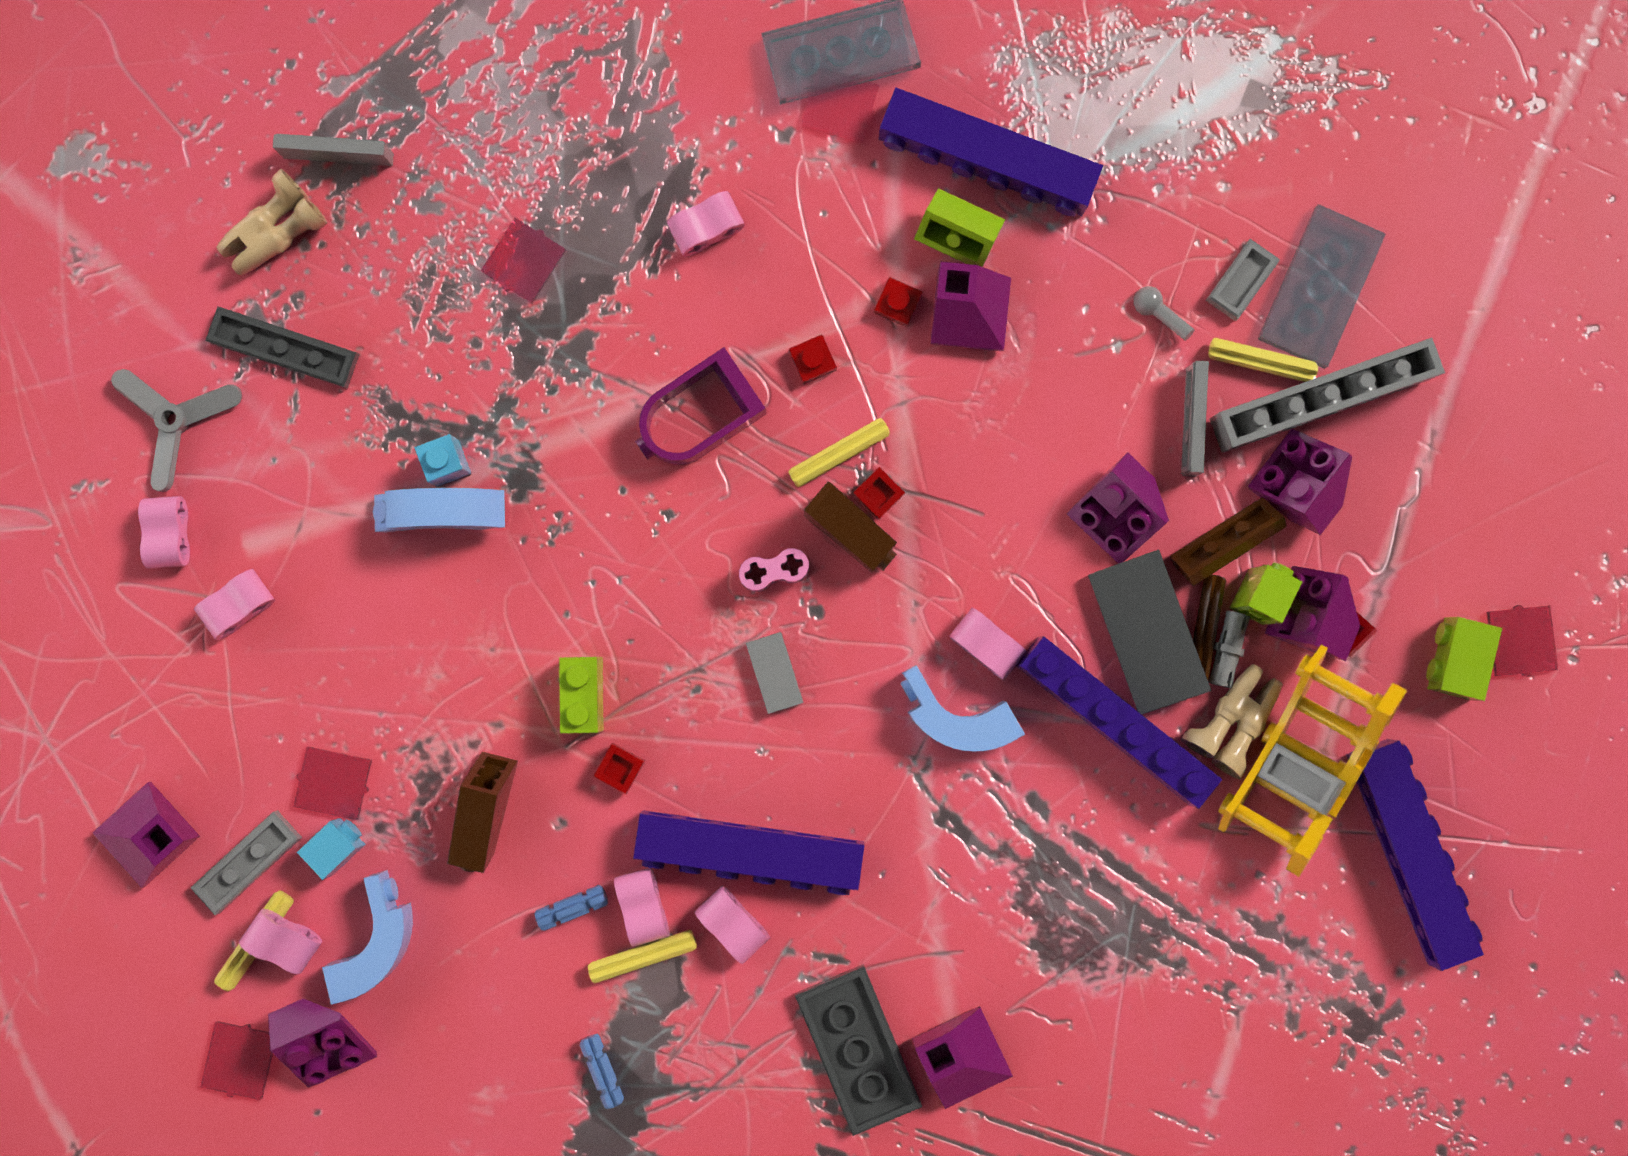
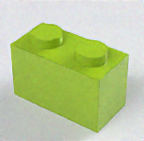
(959, 228)
(1266, 593)
(1463, 658)
(581, 694)

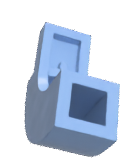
(439, 509)
(967, 733)
(388, 944)

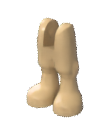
(259, 231)
(1232, 708)

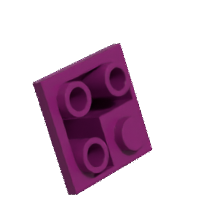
(970, 307)
(1304, 480)
(1121, 509)
(1320, 614)
(146, 834)
(316, 1042)
(961, 1057)

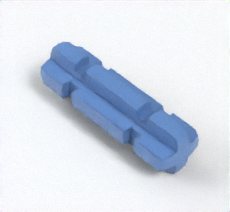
(571, 907)
(601, 1071)

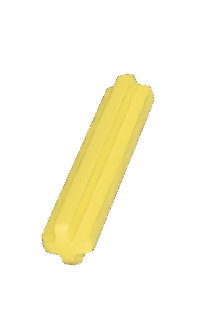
(1262, 360)
(839, 452)
(642, 956)
(241, 960)

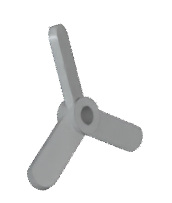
(160, 410)

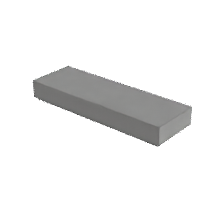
(333, 149)
(1194, 419)
(246, 862)

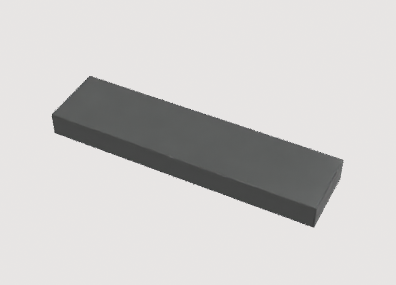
(282, 347)

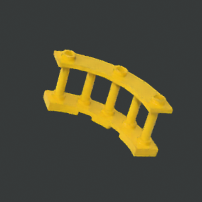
(1362, 737)

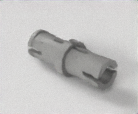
(1229, 649)

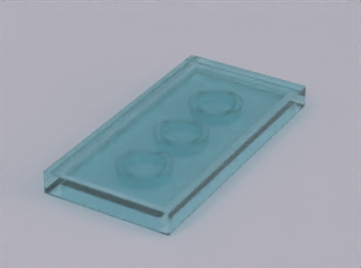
(840, 50)
(1321, 286)

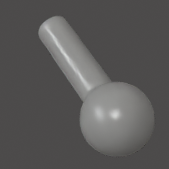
(1149, 301)

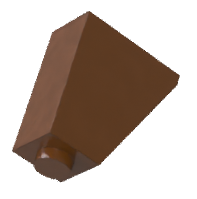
(850, 528)
(481, 812)

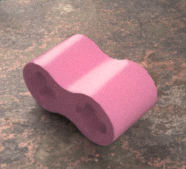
(705, 223)
(164, 532)
(774, 569)
(234, 604)
(988, 644)
(641, 907)
(732, 924)
(280, 941)

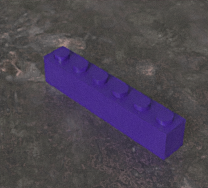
(989, 153)
(1119, 722)
(749, 851)
(1417, 857)

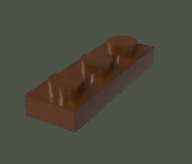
(1228, 541)

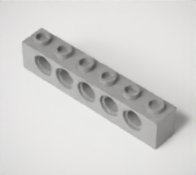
(1327, 395)

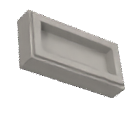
(1242, 280)
(774, 672)
(1301, 779)

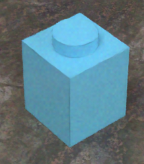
(443, 460)
(332, 847)

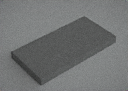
(1149, 632)
(858, 1050)

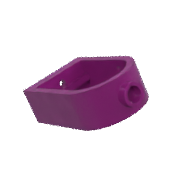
(735, 384)

